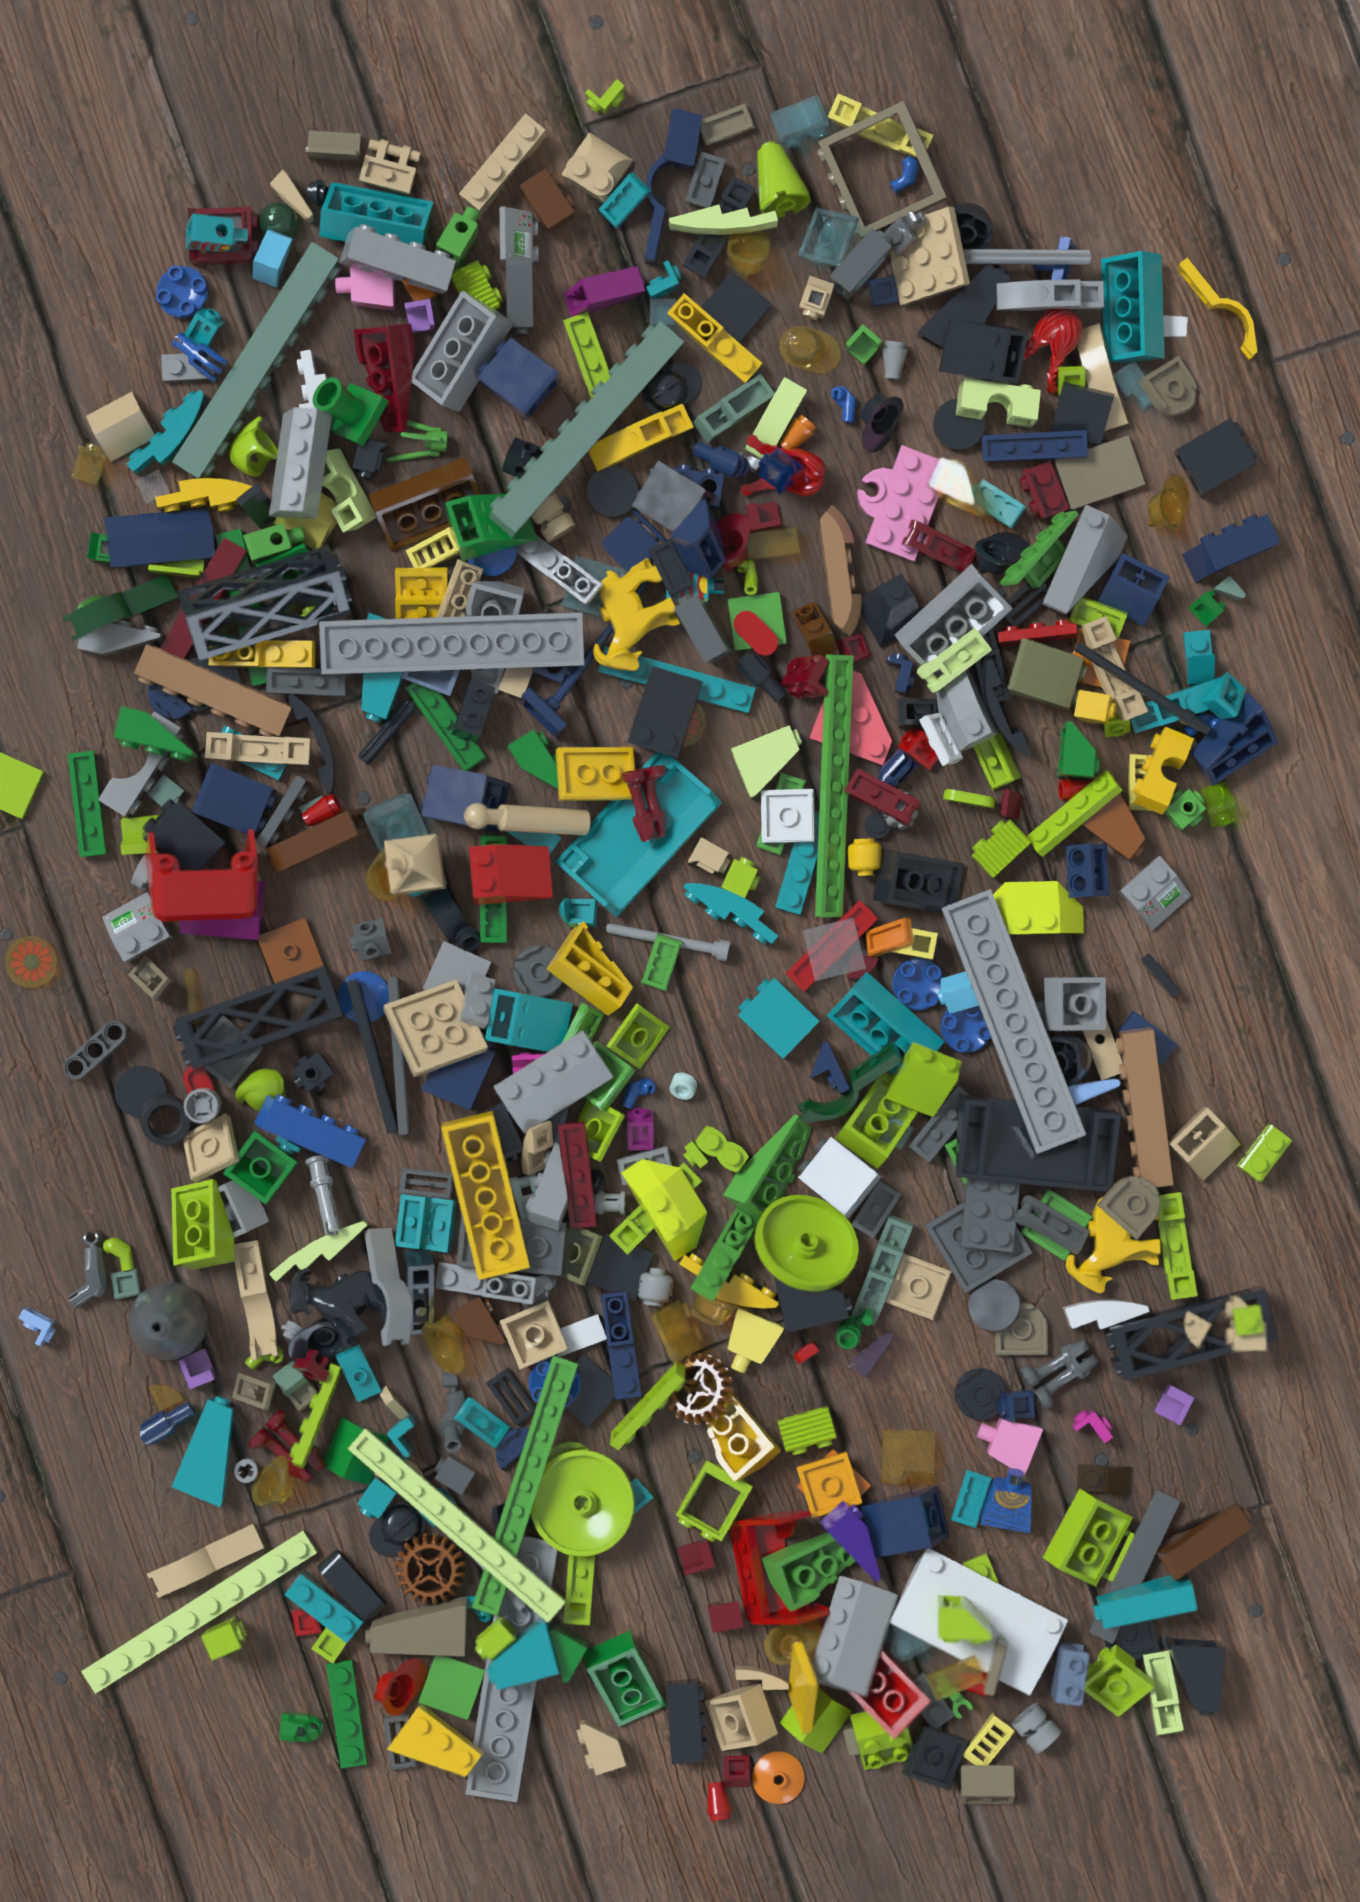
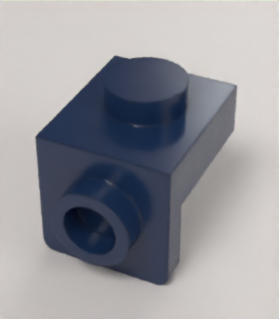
(905, 678)
(1016, 1405)

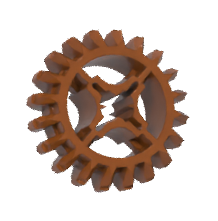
(703, 1380)
(421, 1559)

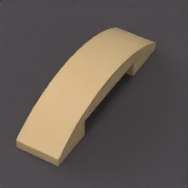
(1099, 372)
(1100, 638)
(257, 749)

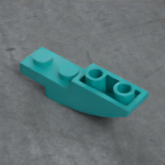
(179, 425)
(1186, 698)
(722, 902)

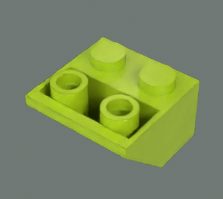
(961, 1621)
(876, 1745)

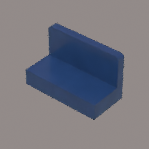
(682, 138)

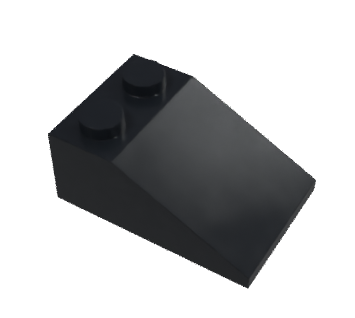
(665, 712)
(917, 881)

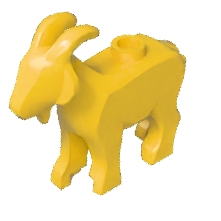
(627, 615)
(1111, 1248)

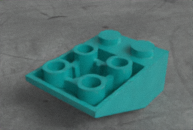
(527, 1020)

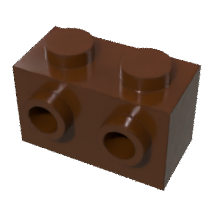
(547, 200)

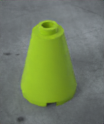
(779, 182)

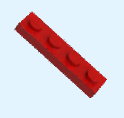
(801, 971)

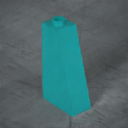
(379, 691)
(207, 1457)
(1146, 1601)

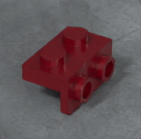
(804, 675)

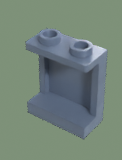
(1069, 1673)

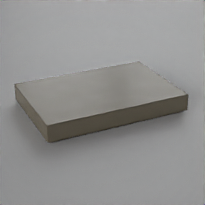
(1104, 474)

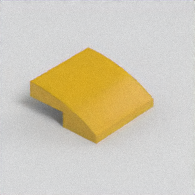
(419, 591)

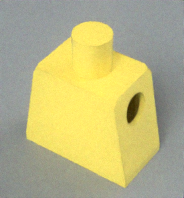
(751, 1338)

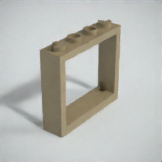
(837, 179)

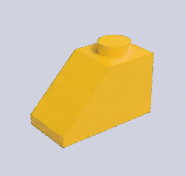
(1094, 708)

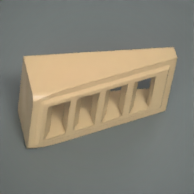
(287, 191)

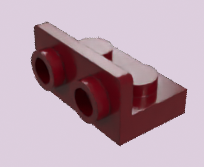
(1044, 491)

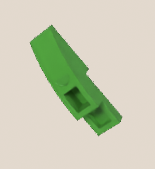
(724, 1254)

